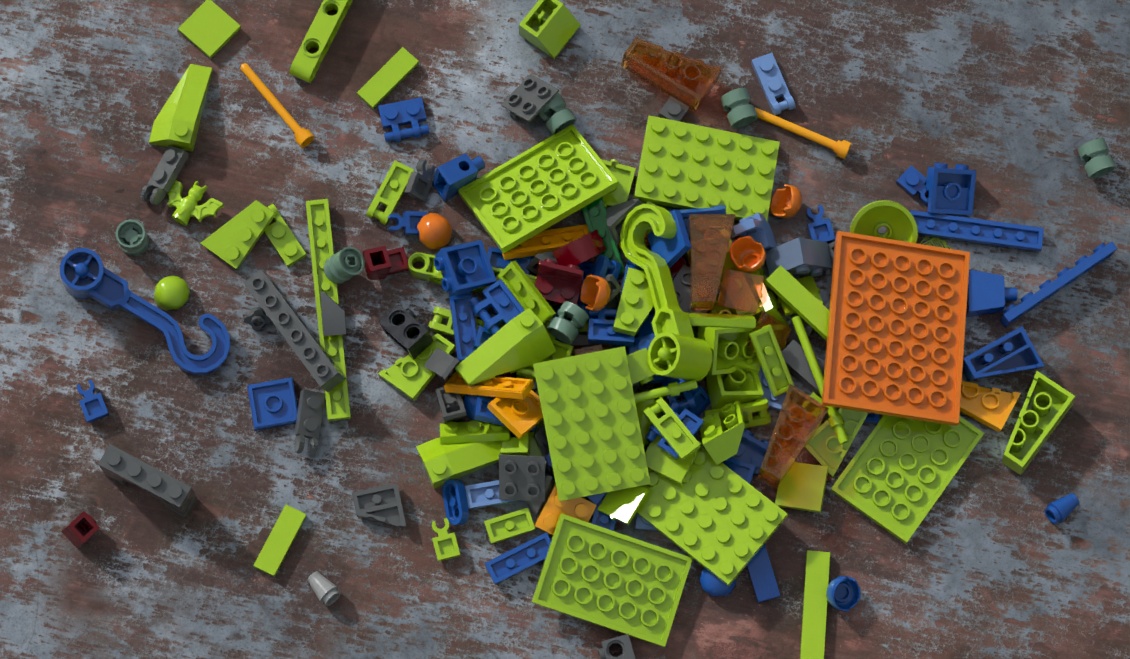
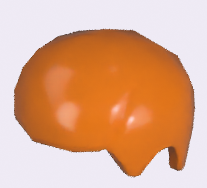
(786, 202)
(434, 231)
(747, 254)
(595, 292)

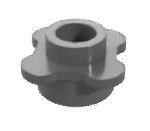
(257, 318)

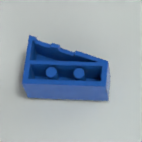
(1003, 356)

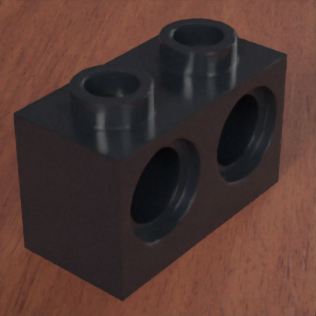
(403, 333)

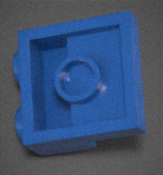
(950, 189)
(464, 268)

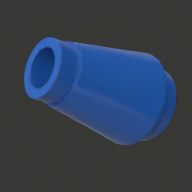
(1060, 509)

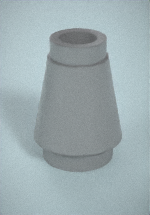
(323, 588)

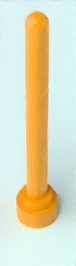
(302, 136)
(839, 147)

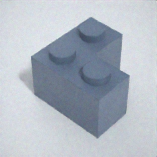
(800, 257)

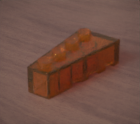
(671, 72)
(709, 243)
(793, 430)

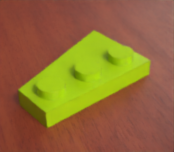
(410, 374)

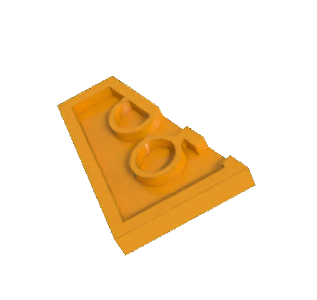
(987, 405)

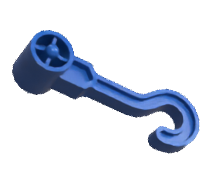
(87, 278)

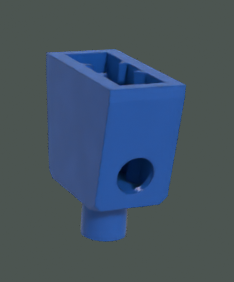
(455, 175)
(987, 293)

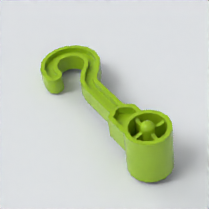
(674, 348)

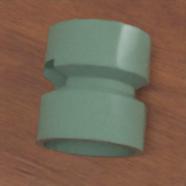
(739, 109)
(557, 115)
(1096, 158)
(132, 237)
(344, 265)
(570, 319)

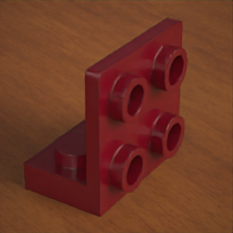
(559, 282)

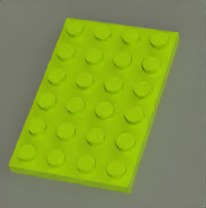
(705, 168)
(538, 188)
(591, 423)
(904, 470)
(712, 516)
(612, 580)

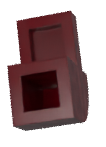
(580, 249)
(384, 262)

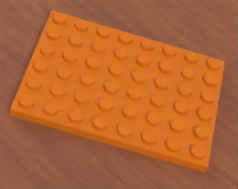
(896, 328)

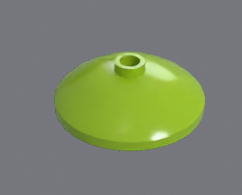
(889, 214)

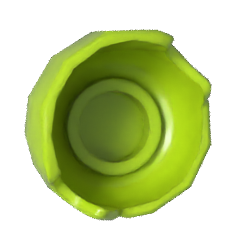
(171, 293)

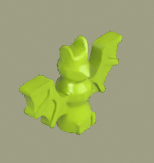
(188, 206)

